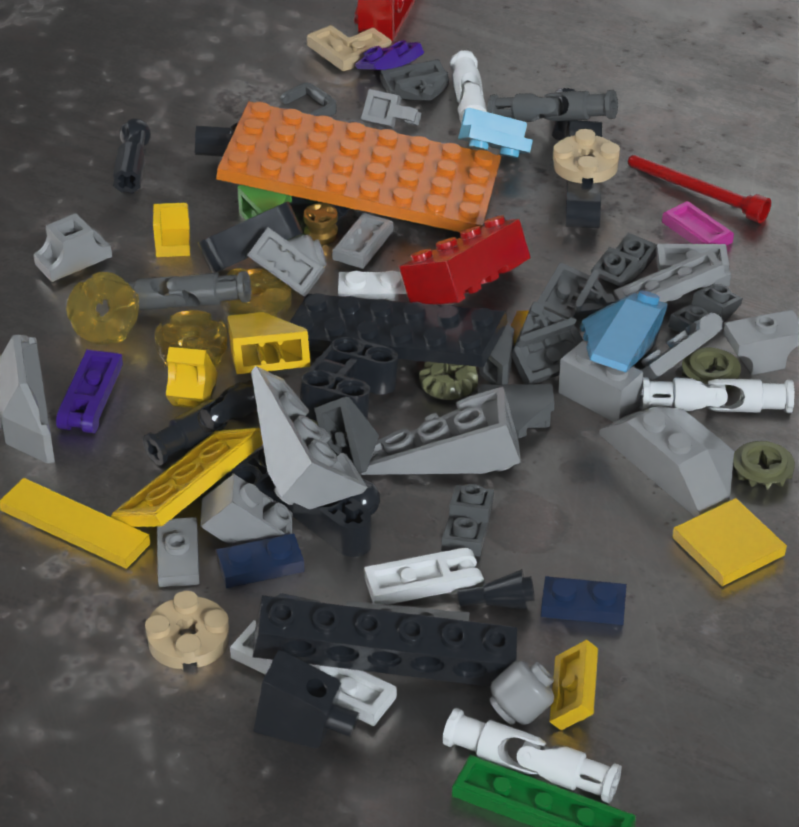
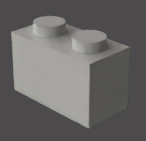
(599, 386)

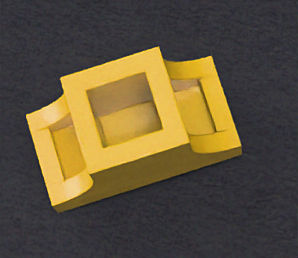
(189, 377)

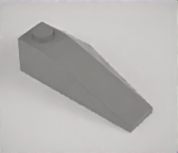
(466, 441)
(298, 450)

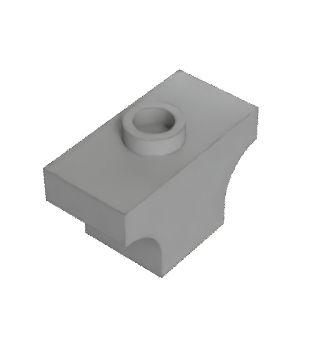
(70, 248)
(764, 340)

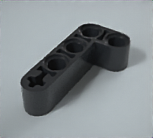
(340, 524)

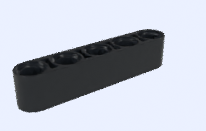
(583, 198)

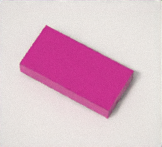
(696, 225)

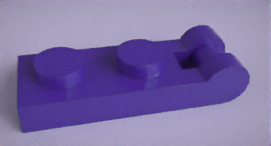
(89, 391)

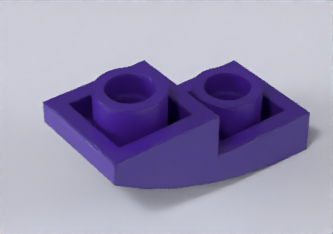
(389, 58)

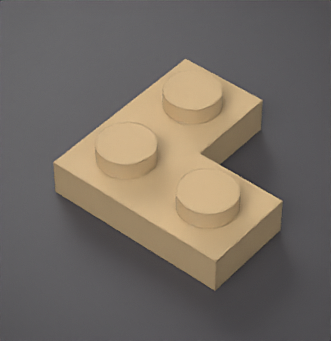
(343, 50)

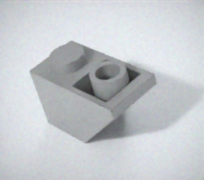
(243, 514)

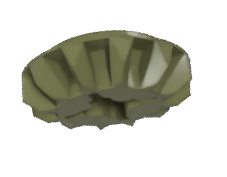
(703, 359)
(443, 386)
(774, 456)

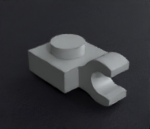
(385, 109)

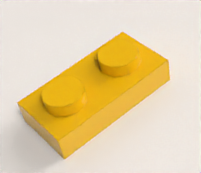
(574, 685)

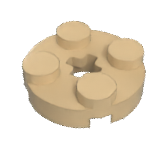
(586, 157)
(183, 613)

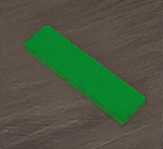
(532, 799)

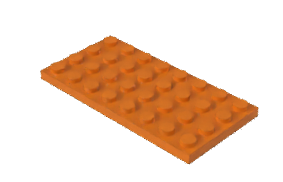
(360, 167)

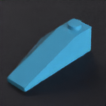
(624, 330)

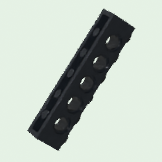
(384, 641)

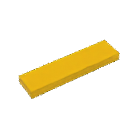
(75, 523)

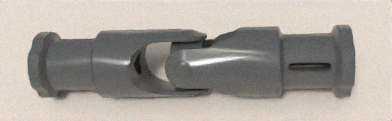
(529, 107)
(191, 290)

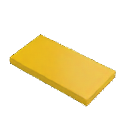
(188, 478)

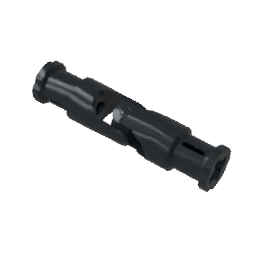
(185, 431)

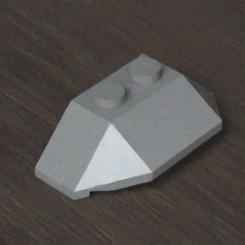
(23, 399)
(676, 455)

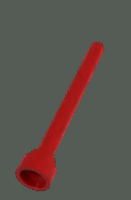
(754, 207)

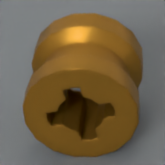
(321, 222)

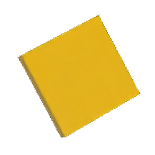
(729, 541)

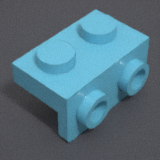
(494, 131)

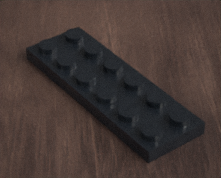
(411, 329)

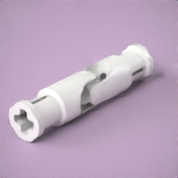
(467, 82)
(694, 395)
(556, 764)

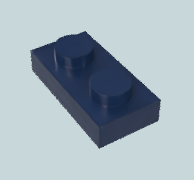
(260, 560)
(583, 600)

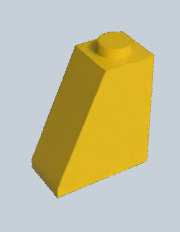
(267, 343)

